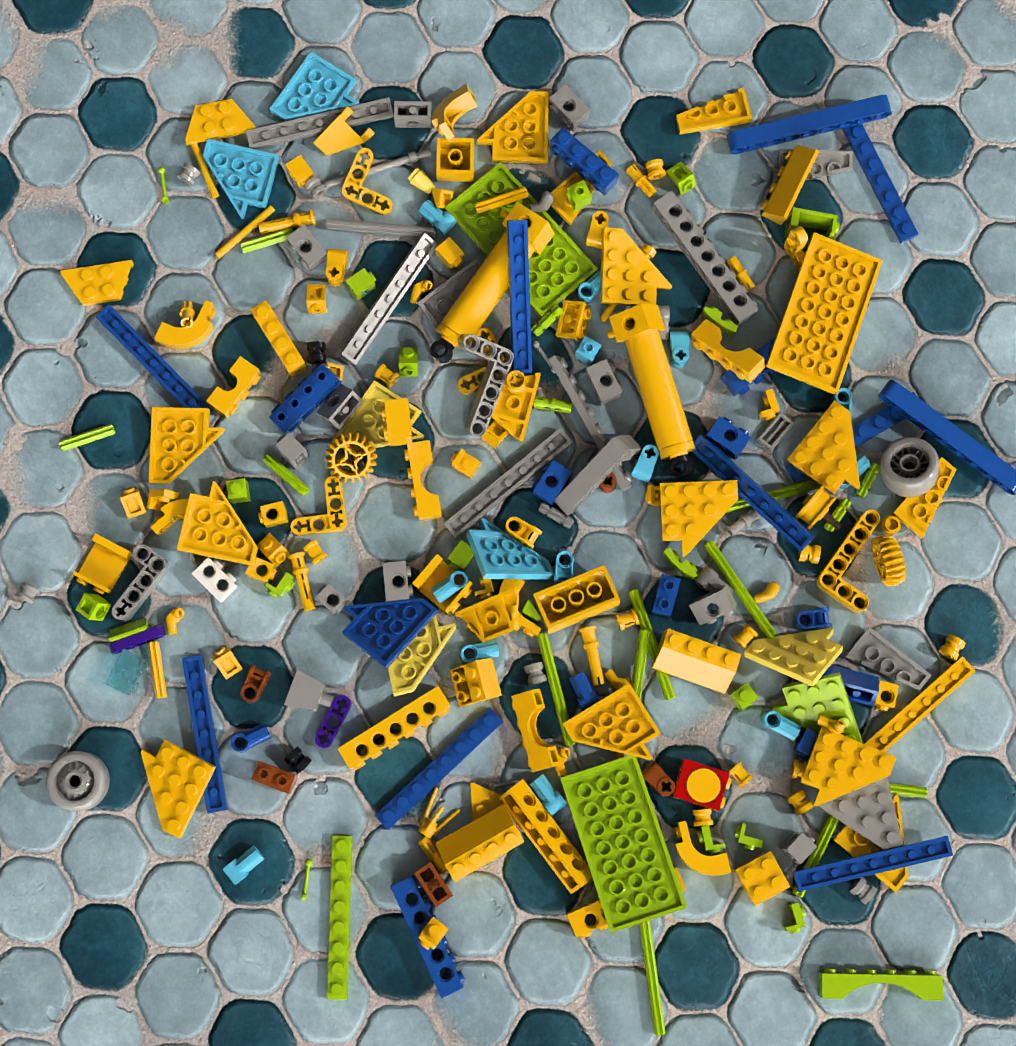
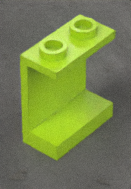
(813, 220)

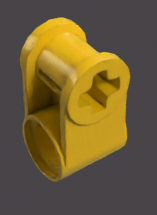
(594, 235)
(336, 263)
(523, 532)

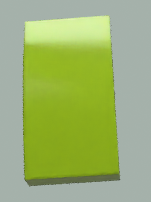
(714, 315)
(685, 568)

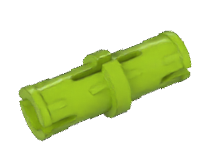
(553, 405)

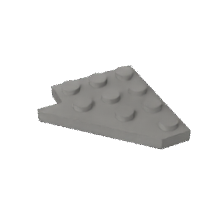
(869, 813)

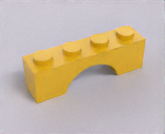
(278, 338)
(743, 363)
(420, 457)
(539, 753)

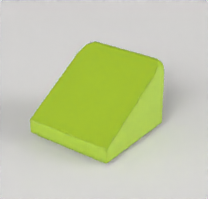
(530, 612)

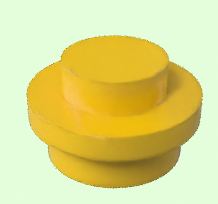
(890, 524)

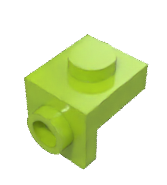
(408, 361)
(286, 584)
(705, 838)
(749, 842)
(797, 913)

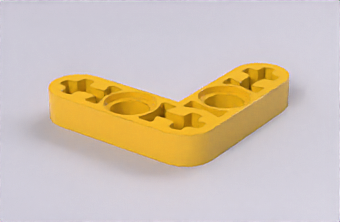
(357, 185)
(794, 245)
(468, 378)
(328, 519)

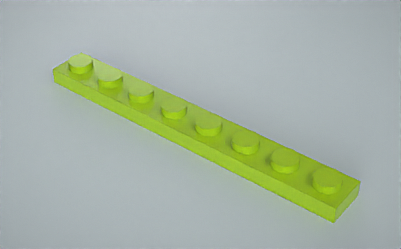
(339, 917)

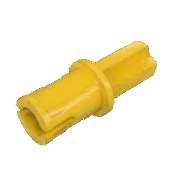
(641, 180)
(740, 273)
(187, 314)
(433, 854)

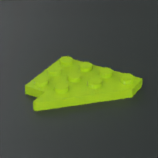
(825, 698)

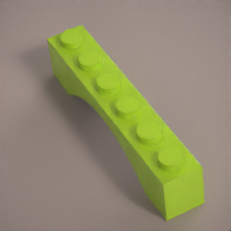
(839, 984)

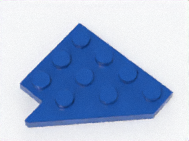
(387, 627)

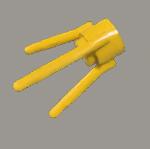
(428, 826)

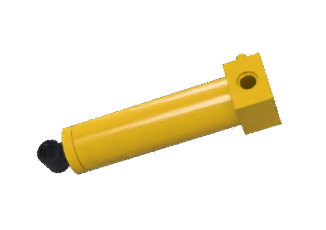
(487, 284)
(640, 331)

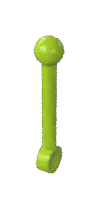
(165, 200)
(308, 863)

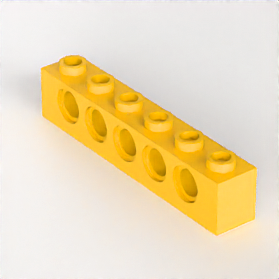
(349, 750)
(547, 836)
(577, 916)

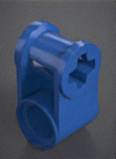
(815, 618)

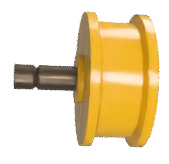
(816, 508)

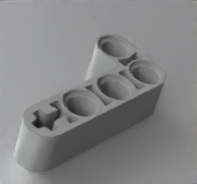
(137, 585)

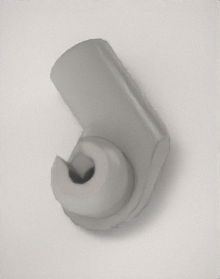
(544, 204)

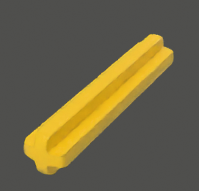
(501, 200)
(157, 669)

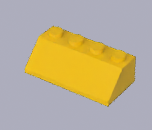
(789, 184)
(576, 599)
(696, 660)
(479, 842)

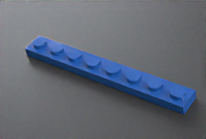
(880, 182)
(519, 295)
(150, 359)
(862, 433)
(753, 493)
(204, 730)
(438, 768)
(872, 863)

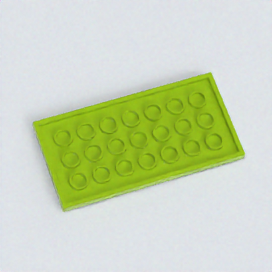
(552, 273)
(623, 843)

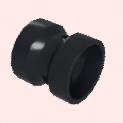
(316, 353)
(297, 760)

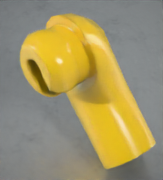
(419, 289)
(769, 592)
(172, 619)
(615, 681)
(834, 726)
(563, 754)

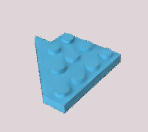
(314, 90)
(242, 173)
(504, 556)

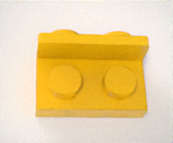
(573, 320)

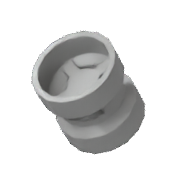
(535, 673)
(864, 891)

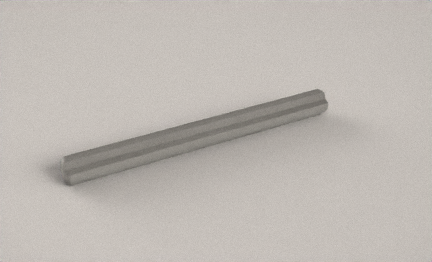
(379, 228)

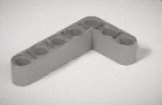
(496, 386)
(616, 450)

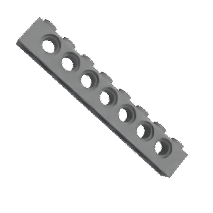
(673, 202)

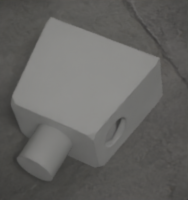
(307, 693)

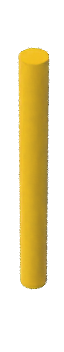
(204, 169)
(244, 232)

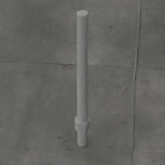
(412, 157)

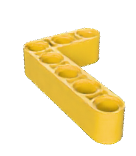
(845, 559)

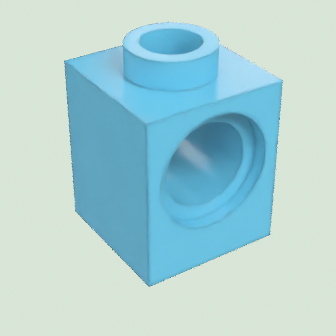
(588, 351)

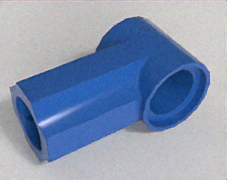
(585, 695)
(252, 737)

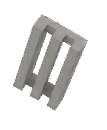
(765, 443)

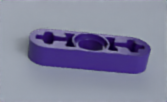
(137, 640)
(325, 723)

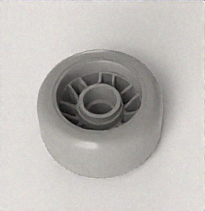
(914, 455)
(92, 786)

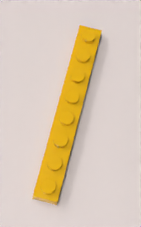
(921, 705)

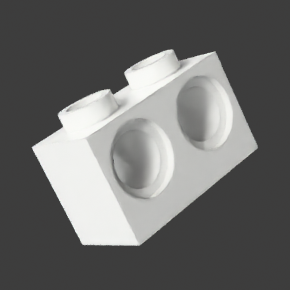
(211, 583)

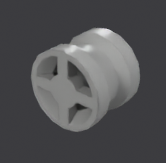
(188, 174)
(315, 187)
(27, 593)

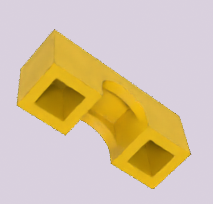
(226, 401)

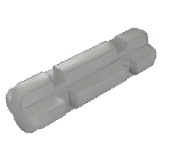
(556, 515)

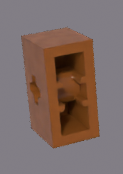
(274, 777)
(433, 884)

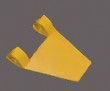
(340, 135)

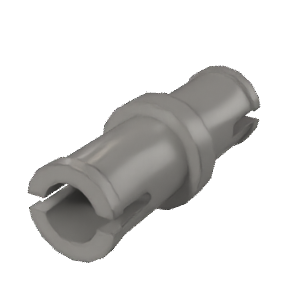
(742, 522)

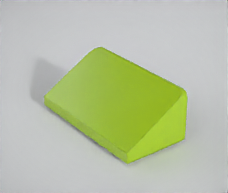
(128, 629)

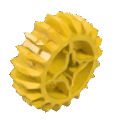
(356, 472)
(888, 560)

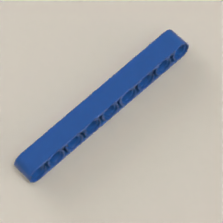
(809, 124)
(949, 436)

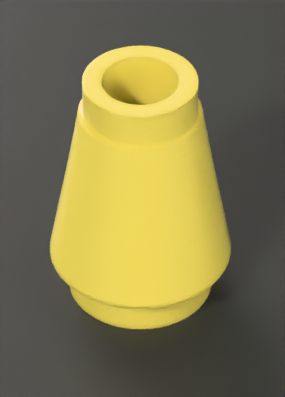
(421, 181)

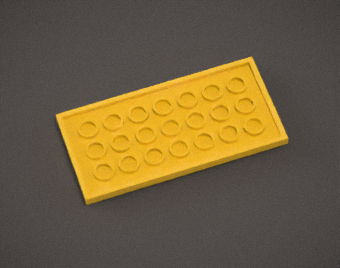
(824, 313)

